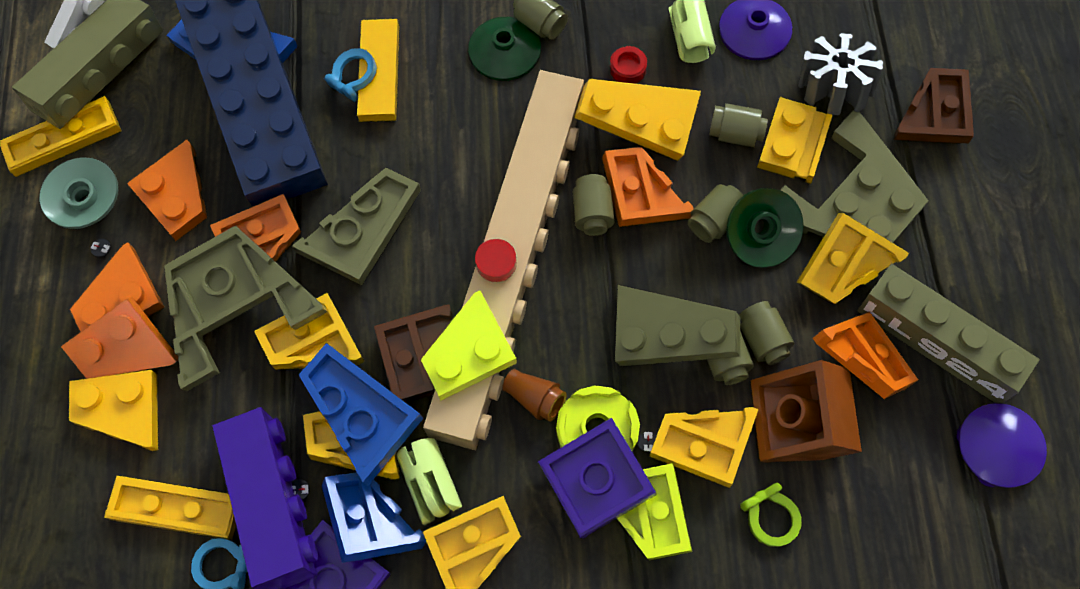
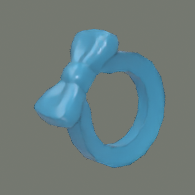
(350, 89)
(233, 581)

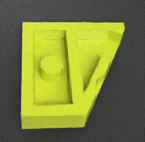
(468, 350)

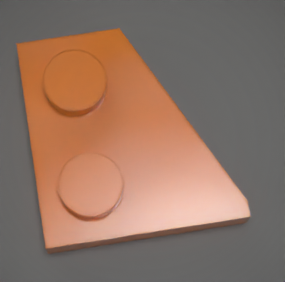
(118, 280)

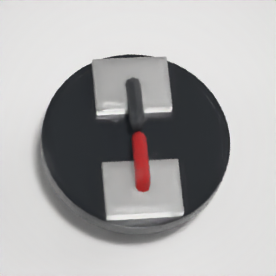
(100, 247)
(646, 441)
(301, 488)

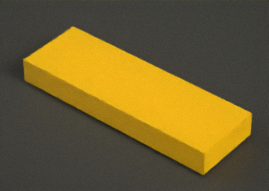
(379, 97)
(47, 143)
(171, 507)

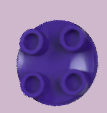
(1002, 445)

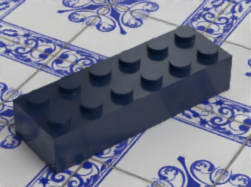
(252, 98)

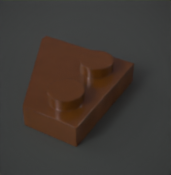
(940, 109)
(403, 346)

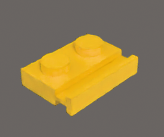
(795, 140)

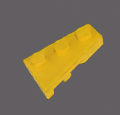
(641, 113)

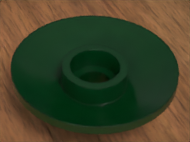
(508, 59)
(781, 227)

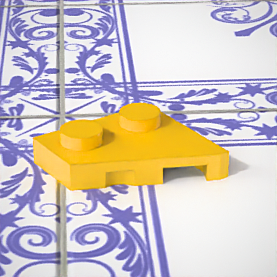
(118, 406)
(705, 442)
(472, 544)

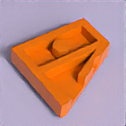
(173, 190)
(640, 190)
(267, 224)
(120, 344)
(867, 354)

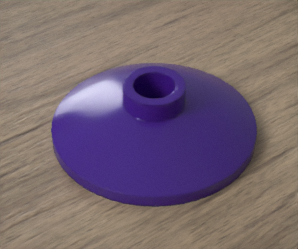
(755, 39)

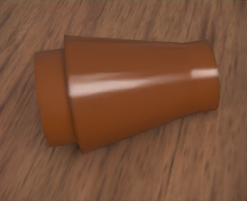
(535, 394)

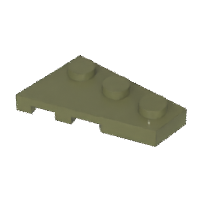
(361, 229)

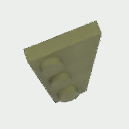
(672, 329)

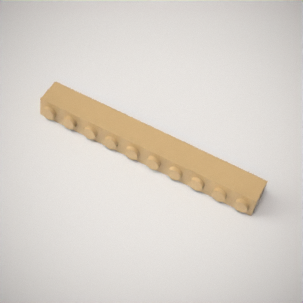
(519, 219)

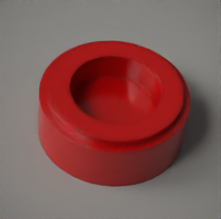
(628, 65)
(496, 260)

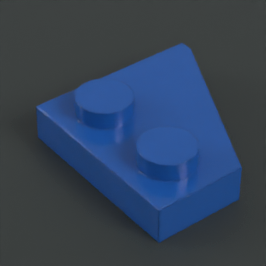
(366, 520)

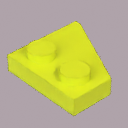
(659, 522)

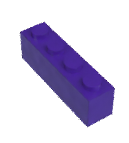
(264, 501)

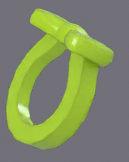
(752, 505)

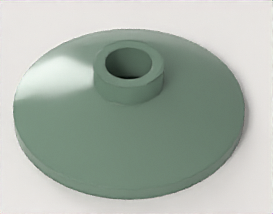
(69, 184)

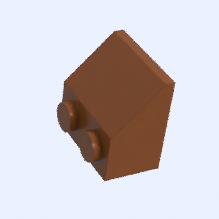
(806, 413)

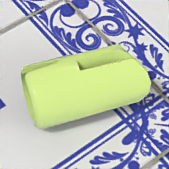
(692, 30)
(428, 480)

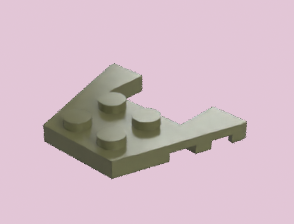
(873, 194)
(220, 284)

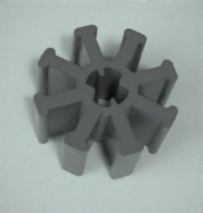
(840, 74)

